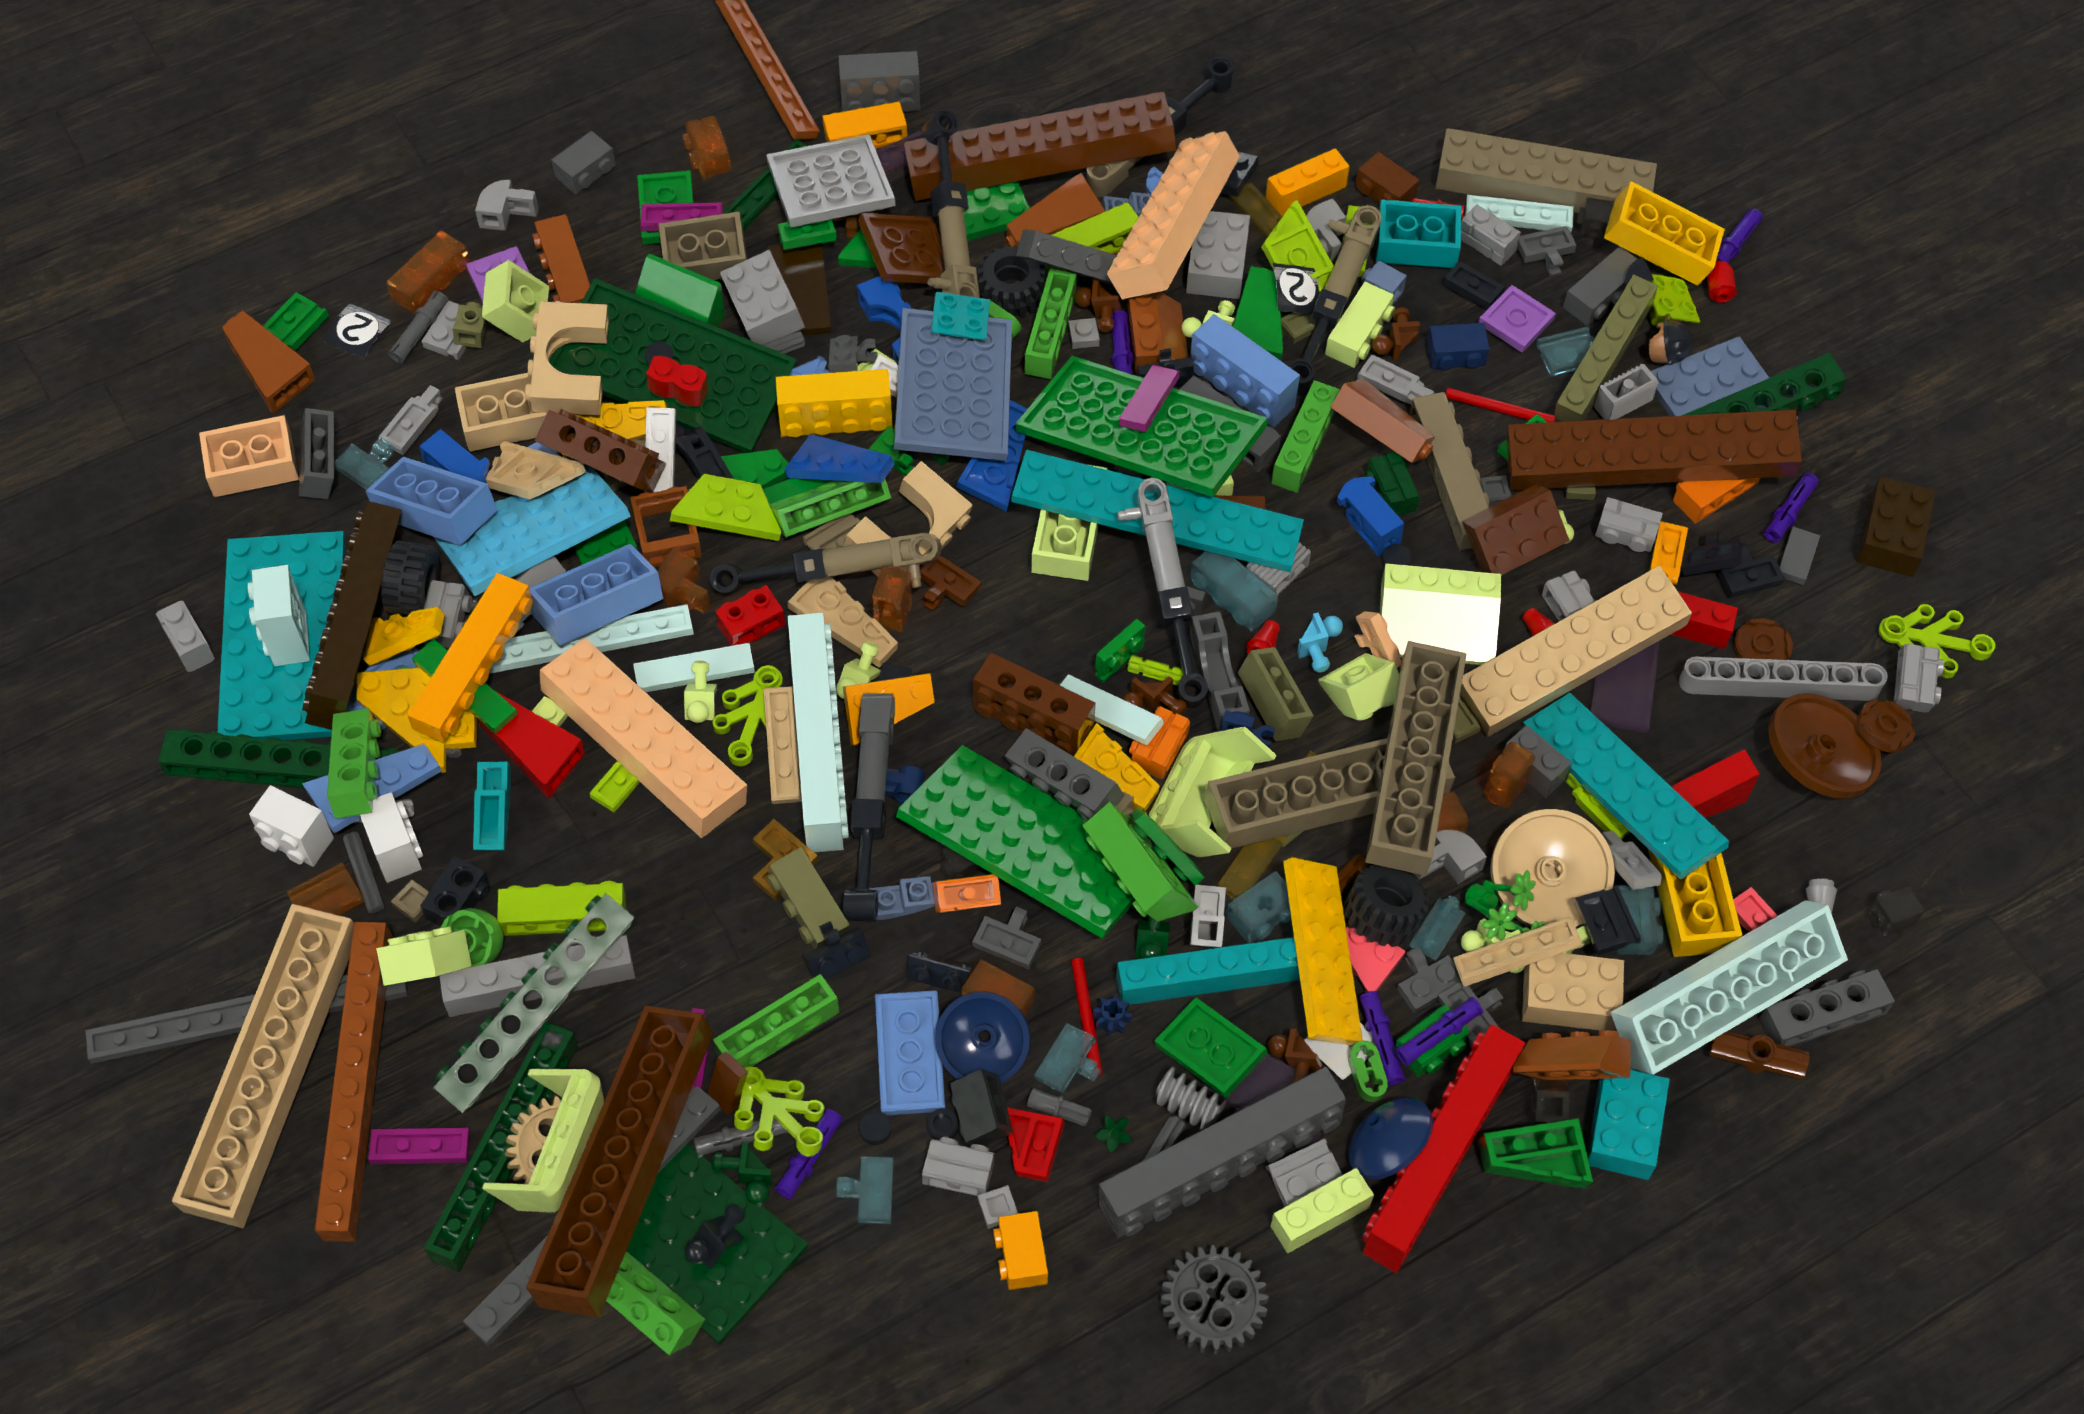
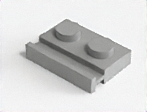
(440, 335)
(1304, 1172)

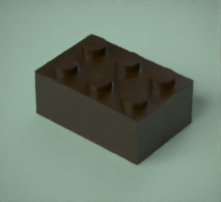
(1896, 526)

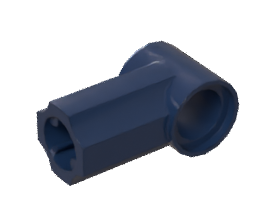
(903, 782)

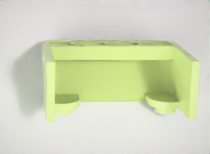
(1181, 802)
(564, 1144)

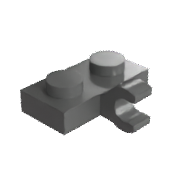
(1548, 246)
(846, 353)
(1008, 940)
(1428, 981)
(1489, 1002)

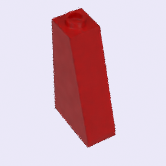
(538, 748)
(1720, 785)

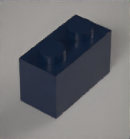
(1457, 346)

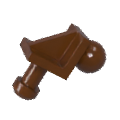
(1102, 302)
(1401, 335)
(1153, 695)
(1296, 1052)

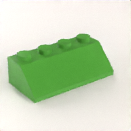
(1138, 865)

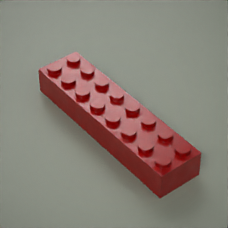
(1455, 1125)

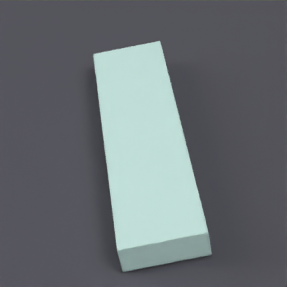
(1525, 213)
(677, 670)
(1117, 713)

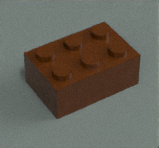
(1516, 530)

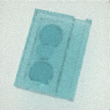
(1565, 350)

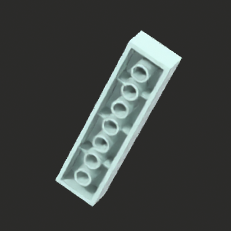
(818, 733)
(1729, 986)

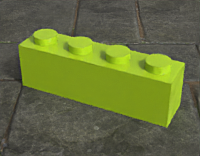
(1102, 231)
(551, 907)

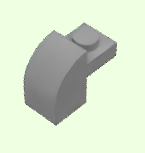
(500, 201)
(1319, 218)
(1457, 854)
(1209, 917)

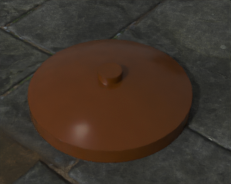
(1823, 746)

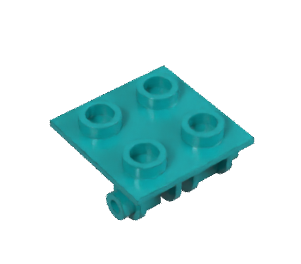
(960, 316)

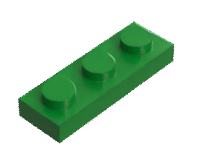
(1166, 847)

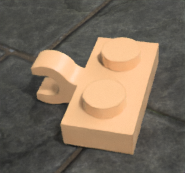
(1377, 637)

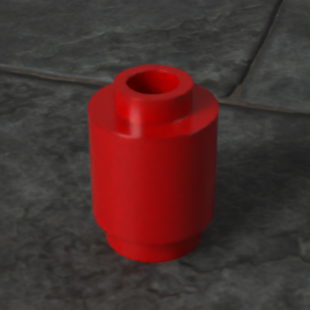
(1721, 282)

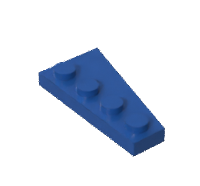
(833, 460)
(991, 478)

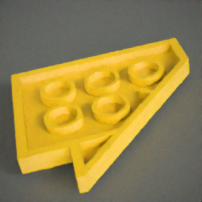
(392, 696)

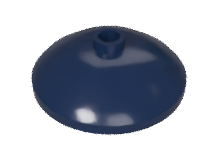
(960, 1042)
(1390, 1137)

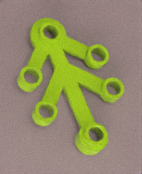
(1932, 638)
(754, 711)
(756, 1085)

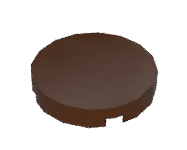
(1762, 640)
(1885, 725)

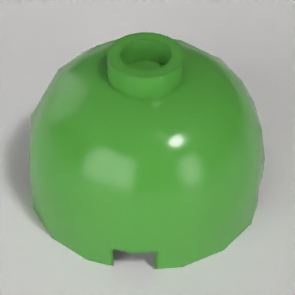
(482, 934)

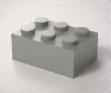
(1219, 256)
(762, 299)

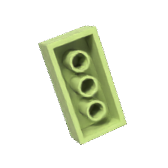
(1064, 545)

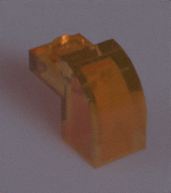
(678, 579)

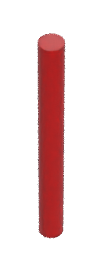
(1495, 405)
(1085, 1008)

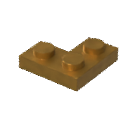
(776, 843)

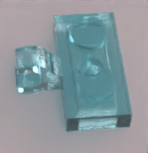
(364, 467)
(1067, 1058)
(872, 1190)

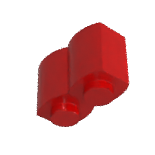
(671, 380)

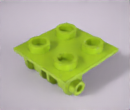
(1672, 298)

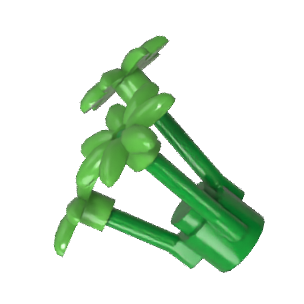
(1484, 900)

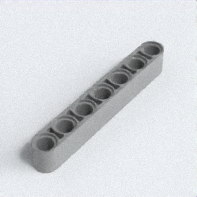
(1796, 676)

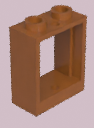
(656, 503)

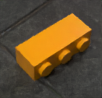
(882, 122)
(1308, 181)

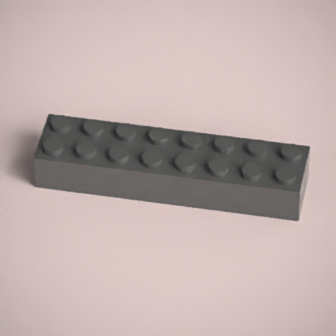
(1221, 1153)

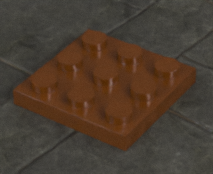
(904, 247)

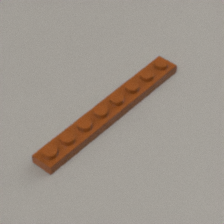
(769, 69)

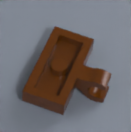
(949, 581)

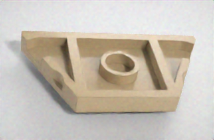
(530, 471)

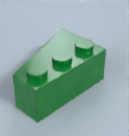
(1538, 1153)

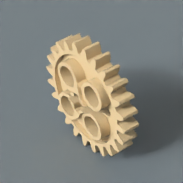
(528, 1139)

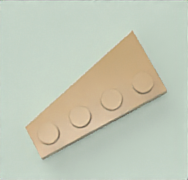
(846, 617)

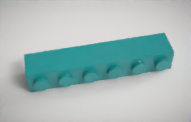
(1207, 971)

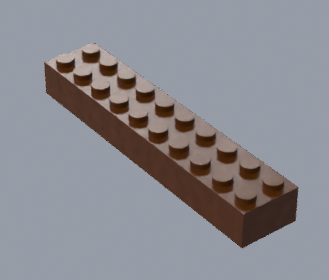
(1046, 144)
(1653, 449)
(620, 1162)

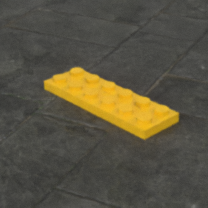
(1322, 952)

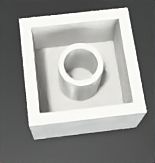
(291, 826)
(392, 838)

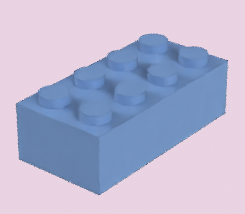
(1244, 370)
(434, 500)
(595, 594)

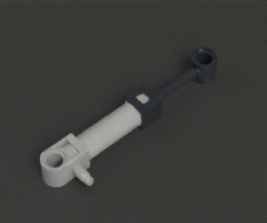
(1172, 592)

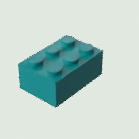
(1419, 234)
(1628, 1124)

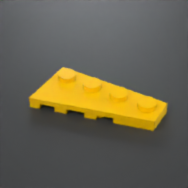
(624, 419)

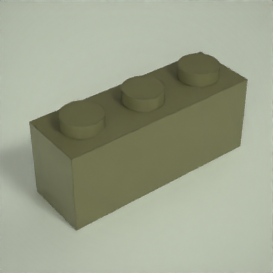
(1275, 693)
(805, 896)

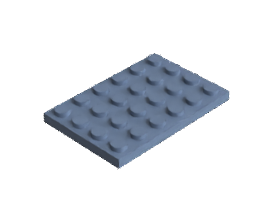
(953, 389)

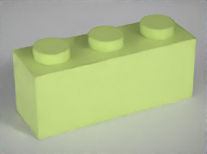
(1360, 325)
(1321, 1210)

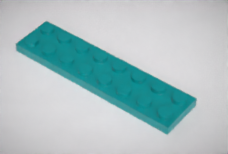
(1628, 787)

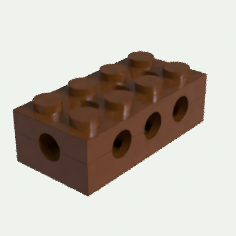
(601, 449)
(1033, 696)

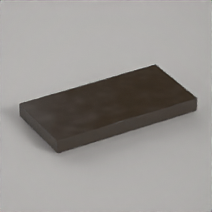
(805, 279)

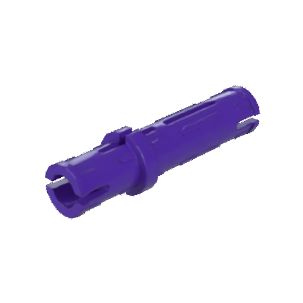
(1731, 246)
(1122, 356)
(1786, 515)
(1379, 1025)
(1412, 1049)
(802, 1165)

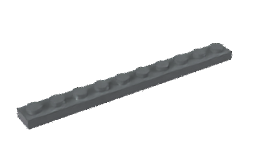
(189, 1025)
(511, 1296)

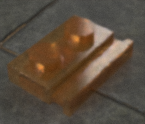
(328, 892)

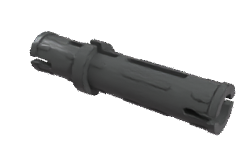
(422, 321)
(731, 1138)

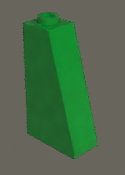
(1259, 313)

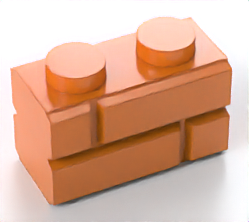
(1164, 746)
(966, 893)

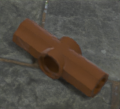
(1777, 1059)

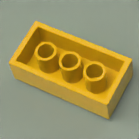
(1664, 233)
(834, 402)
(1698, 908)

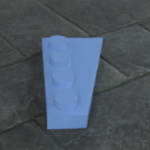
(396, 775)

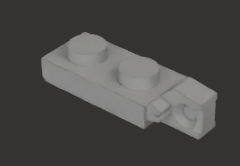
(1392, 380)
(412, 420)
(1632, 863)

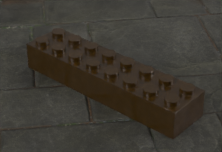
(350, 614)

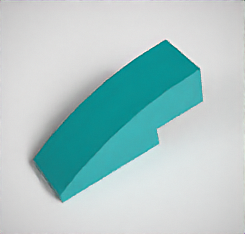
(491, 806)

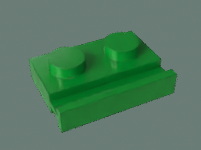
(296, 320)
(1119, 650)

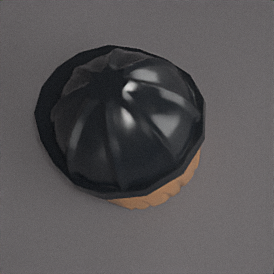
(1671, 342)

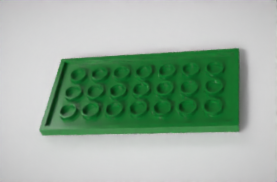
(1187, 443)
(1018, 838)

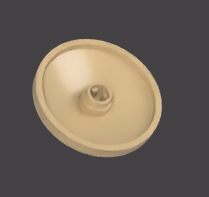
(1563, 858)

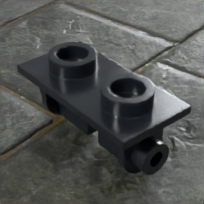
(929, 970)

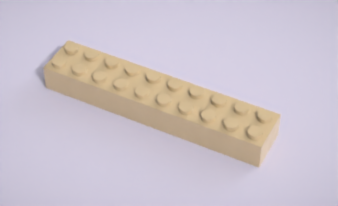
(265, 1067)

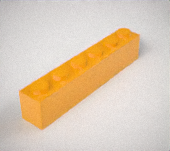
(470, 658)

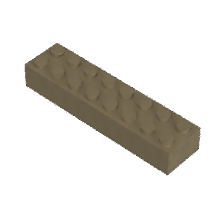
(1534, 171)
(1416, 758)
(1298, 794)

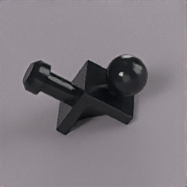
(715, 1237)

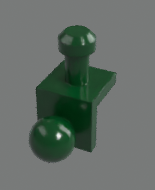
(1152, 938)
(751, 1173)

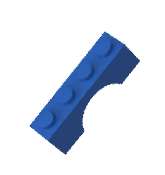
(883, 303)

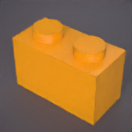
(1022, 1250)

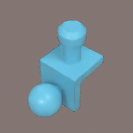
(1316, 640)

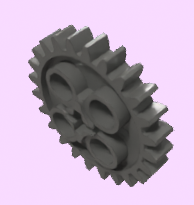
(1240, 1313)

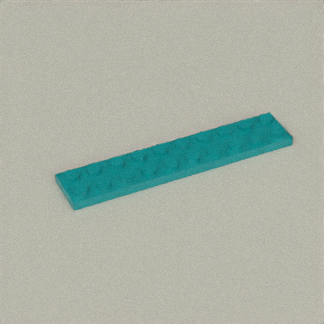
(1197, 518)

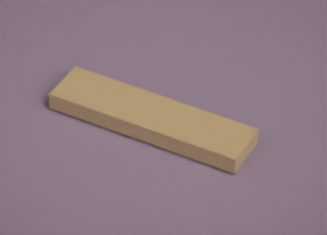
(782, 745)
(1517, 951)

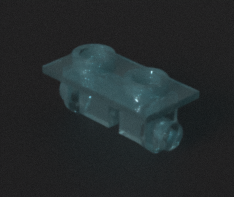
(1438, 927)

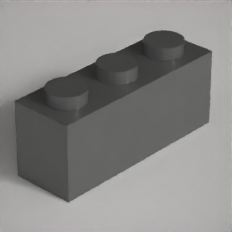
(1599, 288)
(316, 453)

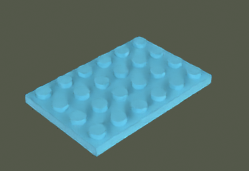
(534, 529)

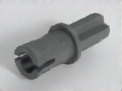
(1059, 1107)

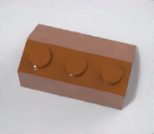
(1155, 326)
(1576, 1057)

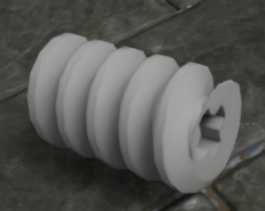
(1188, 1100)

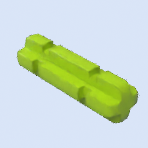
(1154, 669)

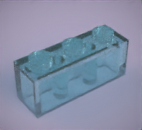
(1234, 588)

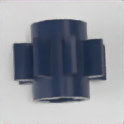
(1112, 1024)

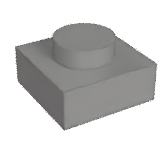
(1083, 333)
(995, 1205)

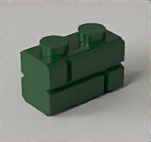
(1393, 482)

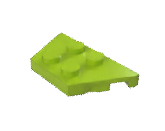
(1297, 244)
(728, 507)

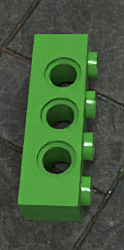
(1050, 323)
(1305, 437)
(826, 504)
(353, 763)
(779, 1023)
(653, 1307)

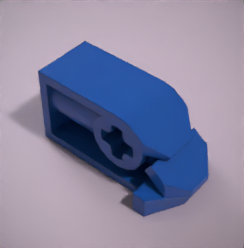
(448, 455)
(1370, 514)

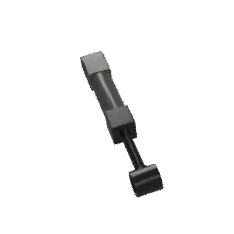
(868, 808)

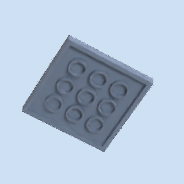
(1707, 377)

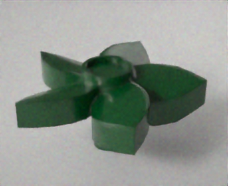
(1113, 1133)

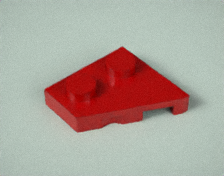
(1034, 1143)

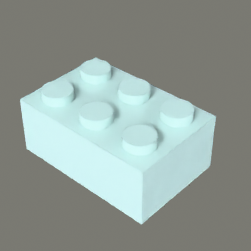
(279, 615)

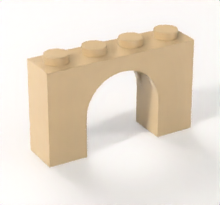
(558, 325)
(935, 498)

